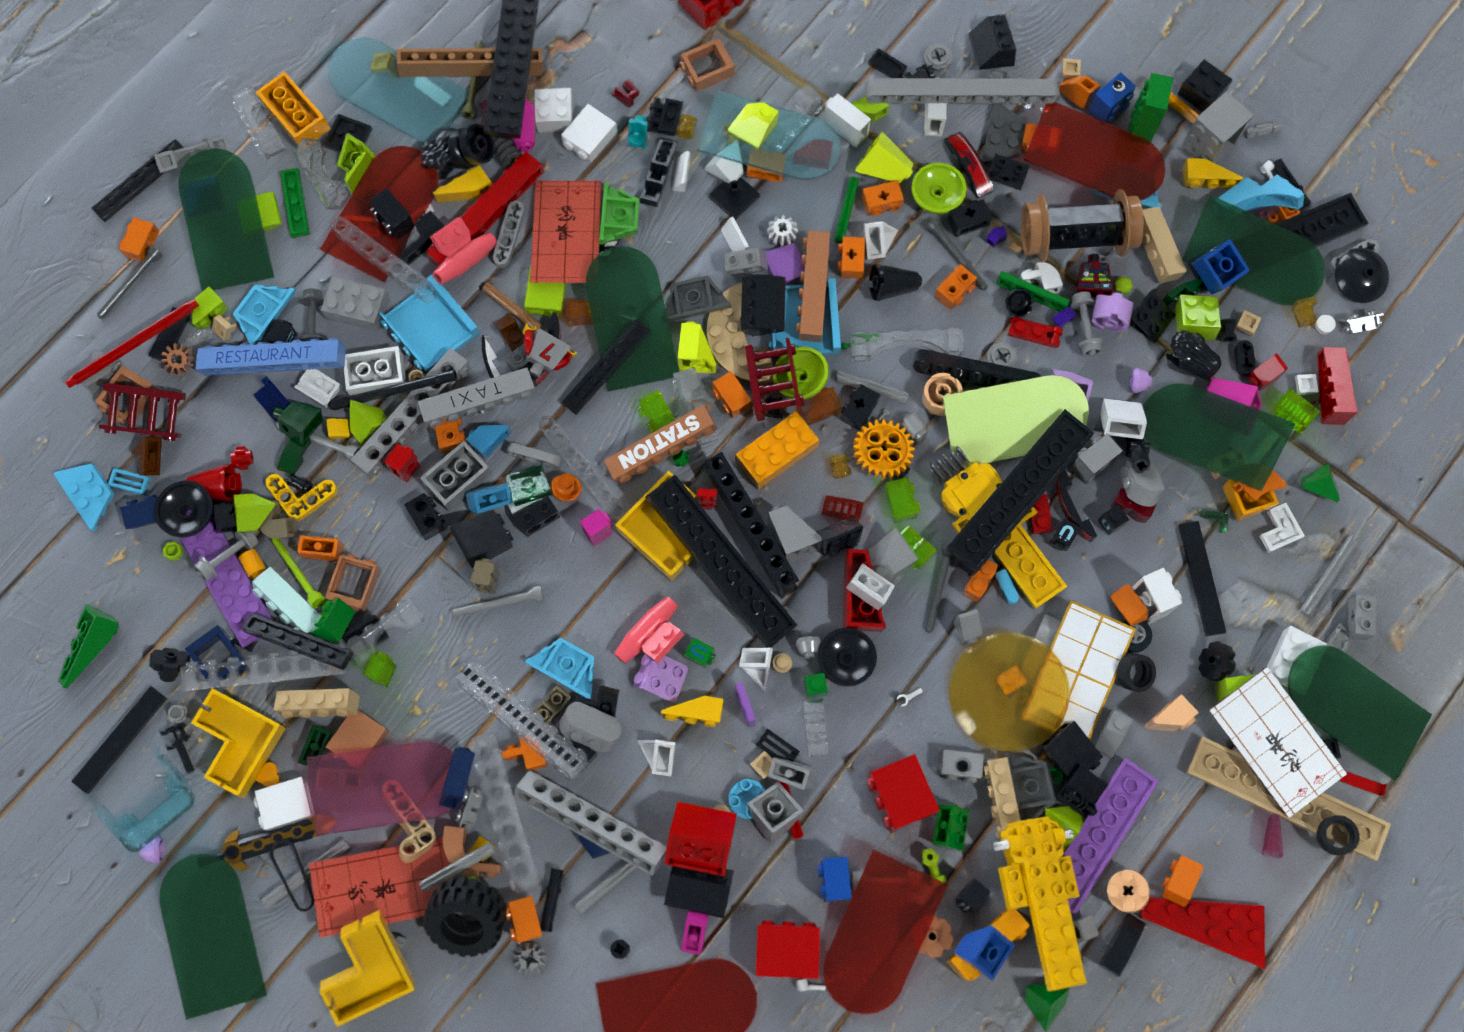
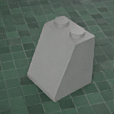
(792, 533)

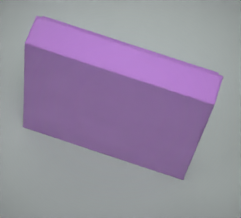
(785, 262)
(745, 704)

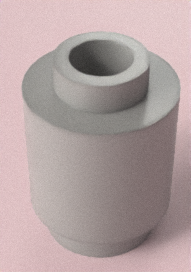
(914, 426)

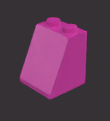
(1236, 391)

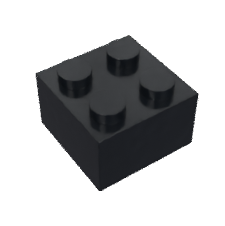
(1204, 86)
(391, 214)

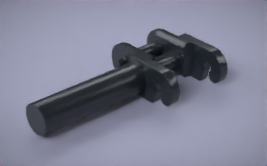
(180, 746)

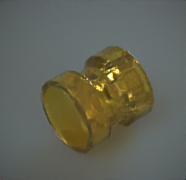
(686, 126)
(840, 466)

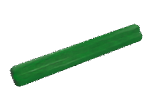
(846, 209)

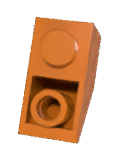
(1079, 90)

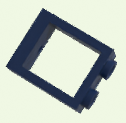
(207, 641)
(457, 778)

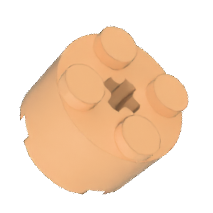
(939, 383)
(1128, 903)

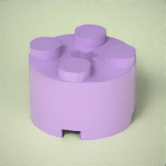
(1112, 312)

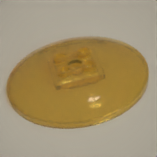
(1005, 721)

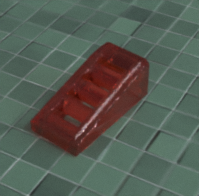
(848, 502)

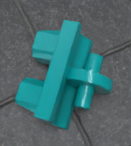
(638, 132)

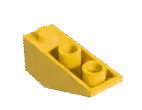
(1208, 174)
(465, 187)
(701, 709)

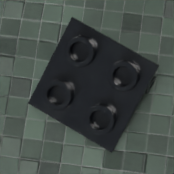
(1152, 316)
(1082, 791)

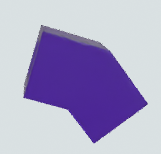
(996, 235)
(1064, 317)

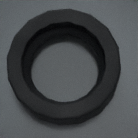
(1148, 676)
(1354, 835)

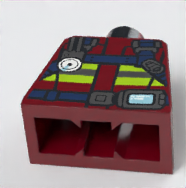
(1094, 277)

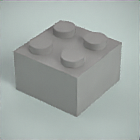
(1096, 458)

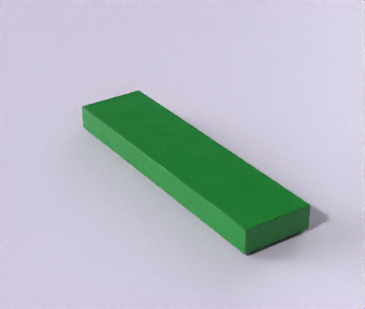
(295, 203)
(1038, 294)

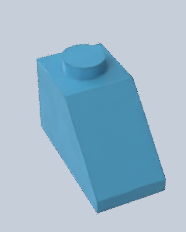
(487, 438)
(488, 498)

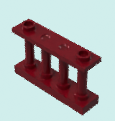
(760, 390)
(135, 393)

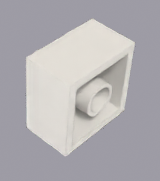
(553, 109)

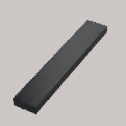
(131, 186)
(606, 366)
(1202, 579)
(298, 641)
(119, 740)

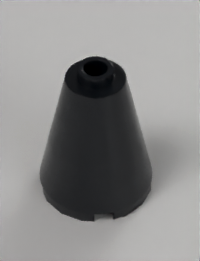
(892, 281)

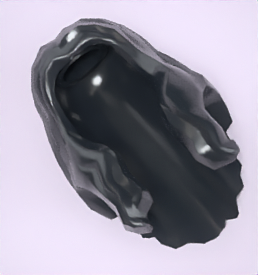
(436, 153)
(1193, 355)

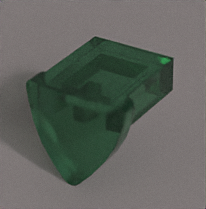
(1222, 516)

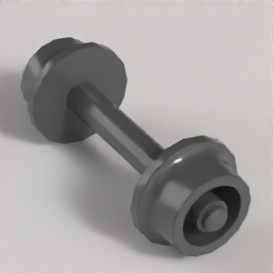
(312, 299)

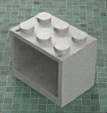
(1217, 128)

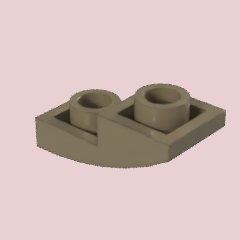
(553, 704)

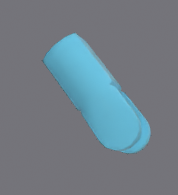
(1007, 587)

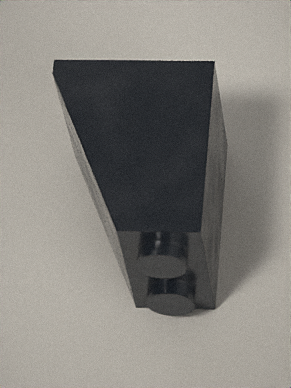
(482, 537)
(1070, 748)

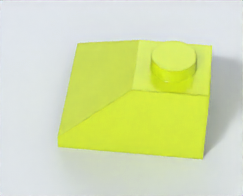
(754, 123)

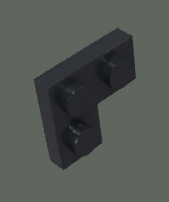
(345, 125)
(606, 700)

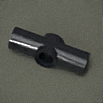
(1138, 452)

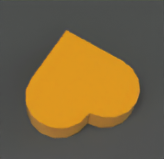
(268, 775)

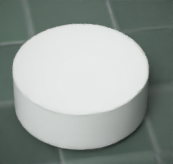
(1325, 324)

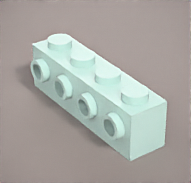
(285, 601)

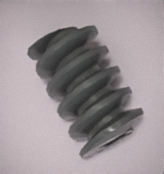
(505, 150)
(948, 465)

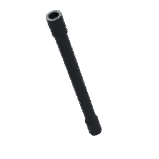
(440, 378)

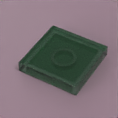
(528, 485)

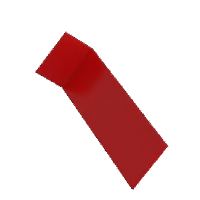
(1364, 783)

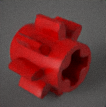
(242, 458)

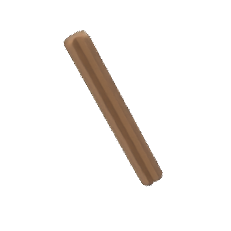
(510, 306)

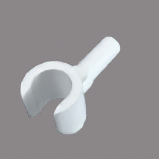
(1266, 169)
(908, 697)
(802, 985)

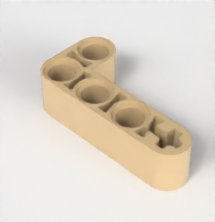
(414, 841)

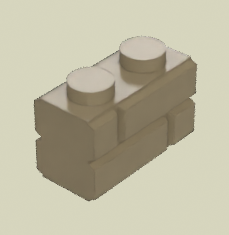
(485, 576)

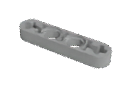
(509, 234)

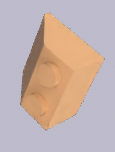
(1174, 715)

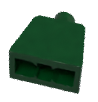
(298, 420)

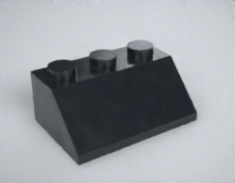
(993, 43)
(763, 304)
(699, 891)

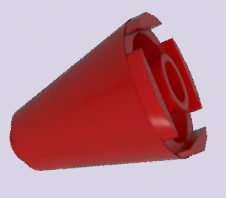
(220, 482)

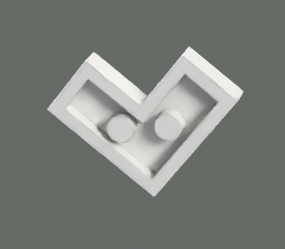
(1285, 530)

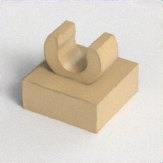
(222, 327)

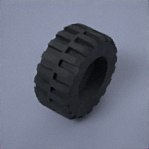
(458, 934)

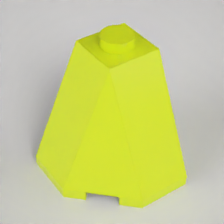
(885, 161)
(695, 349)

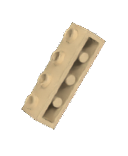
(1161, 247)
(316, 703)
(1001, 792)

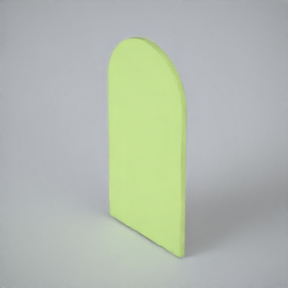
(1009, 417)

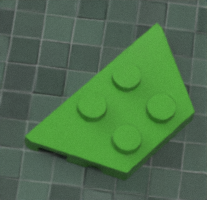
(618, 215)

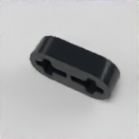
(1240, 358)

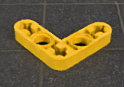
(294, 502)

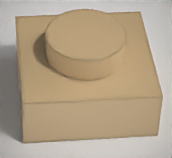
(1070, 68)
(1248, 323)
(762, 764)

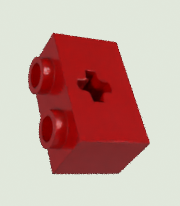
(402, 462)

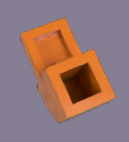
(532, 760)

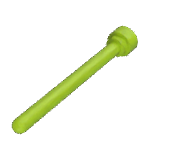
(314, 597)

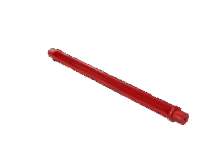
(131, 343)

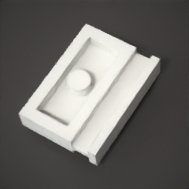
(318, 387)

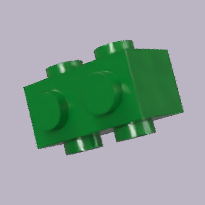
(950, 827)

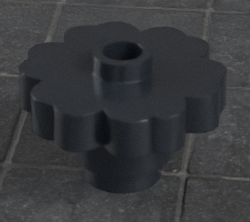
(1217, 661)
(168, 663)

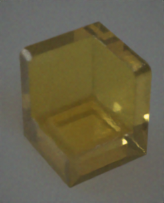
(1303, 311)

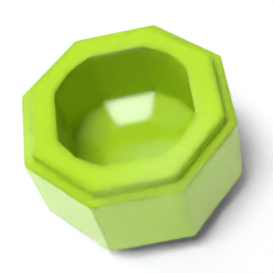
(1123, 285)
(173, 551)

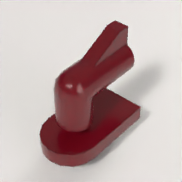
(623, 97)

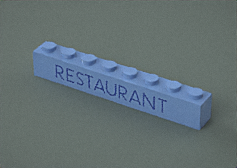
(271, 357)

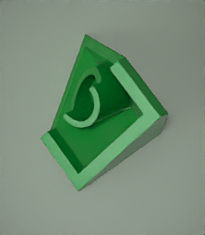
(1322, 483)
(1045, 1004)

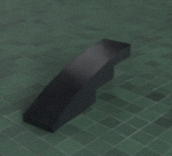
(658, 171)

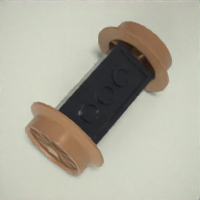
(1082, 226)

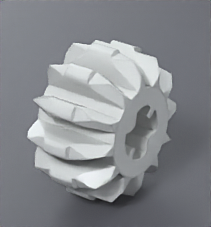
(779, 225)

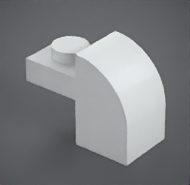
(1045, 276)

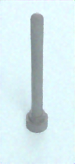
(349, 451)
(533, 594)

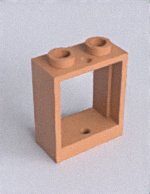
(725, 72)
(119, 378)
(352, 560)

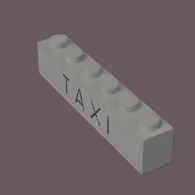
(476, 397)

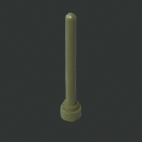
(469, 110)

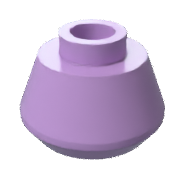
(1139, 380)
(154, 851)

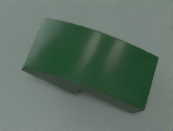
(1188, 288)
(292, 456)

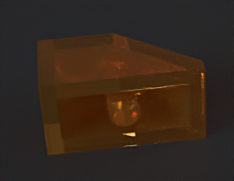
(578, 313)
(823, 406)

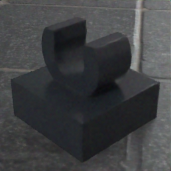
(776, 413)

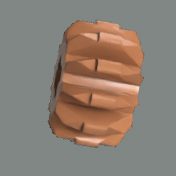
(172, 353)

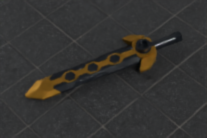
(262, 843)

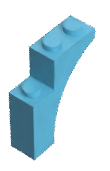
(1275, 192)

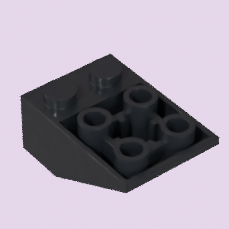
(840, 536)

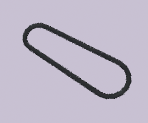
(283, 879)

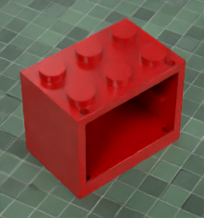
(708, 12)
(902, 793)
(700, 838)
(787, 950)

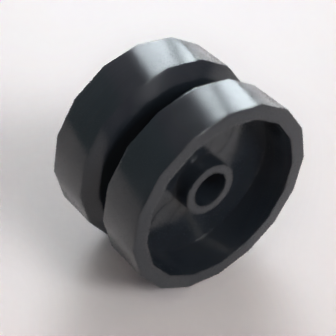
(470, 146)

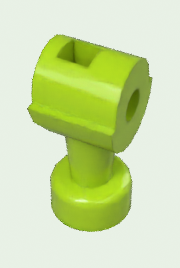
(930, 859)

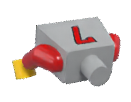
(545, 351)

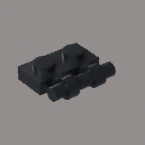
(670, 116)

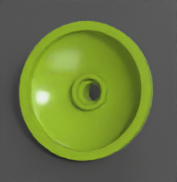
(941, 179)
(808, 364)

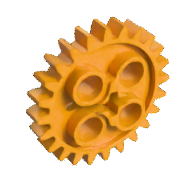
(884, 464)

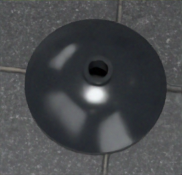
(1353, 279)
(176, 501)
(847, 643)

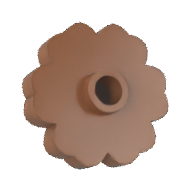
(943, 941)

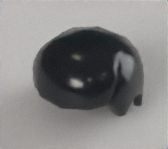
(1019, 302)

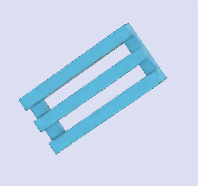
(144, 485)

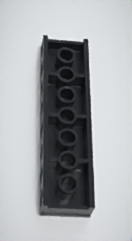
(751, 525)

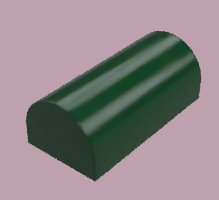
(315, 743)

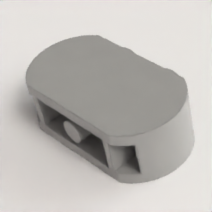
(1142, 487)
(590, 727)

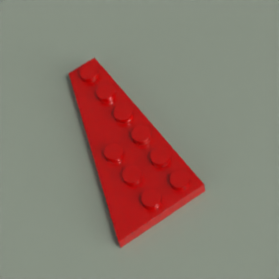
(1222, 926)

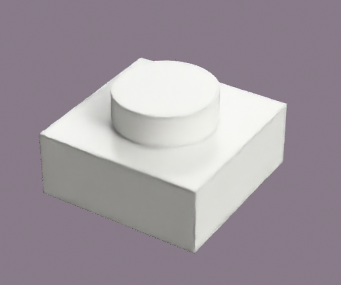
(1306, 384)

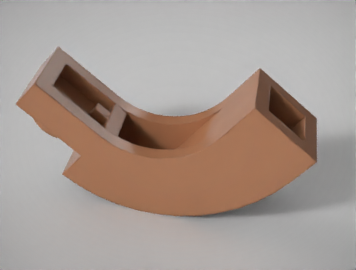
(455, 848)

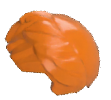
(566, 487)

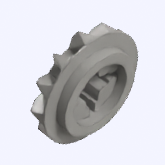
(940, 50)
(1002, 349)
(538, 954)

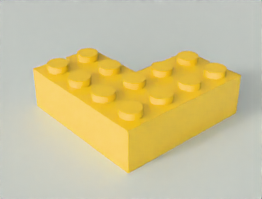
(653, 537)
(247, 743)
(377, 973)

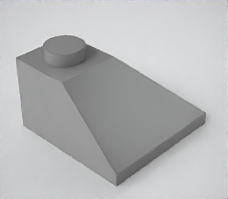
(891, 556)
(774, 812)

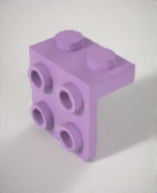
(662, 678)

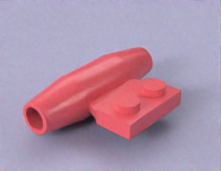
(460, 250)
(651, 634)

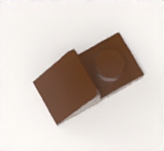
(510, 331)
(150, 455)

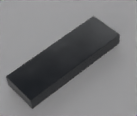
(168, 337)

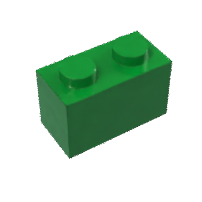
(333, 620)

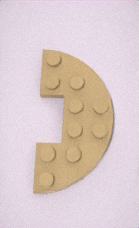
(729, 342)

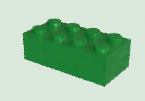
(1150, 106)

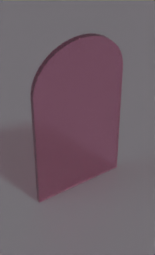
(378, 786)

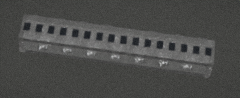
(522, 721)

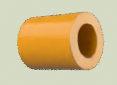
(252, 563)

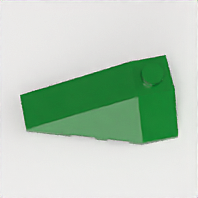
(94, 634)

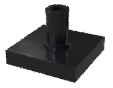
(734, 197)

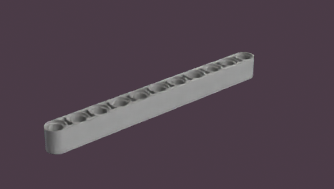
(961, 90)

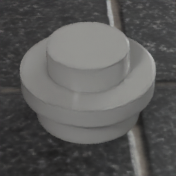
(177, 713)

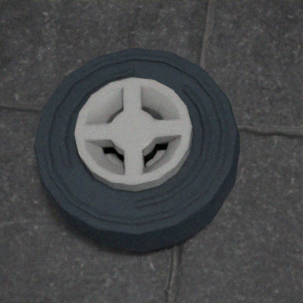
(1142, 637)

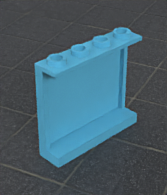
(429, 328)
(831, 333)

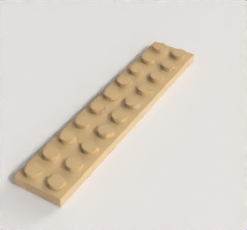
(1233, 775)

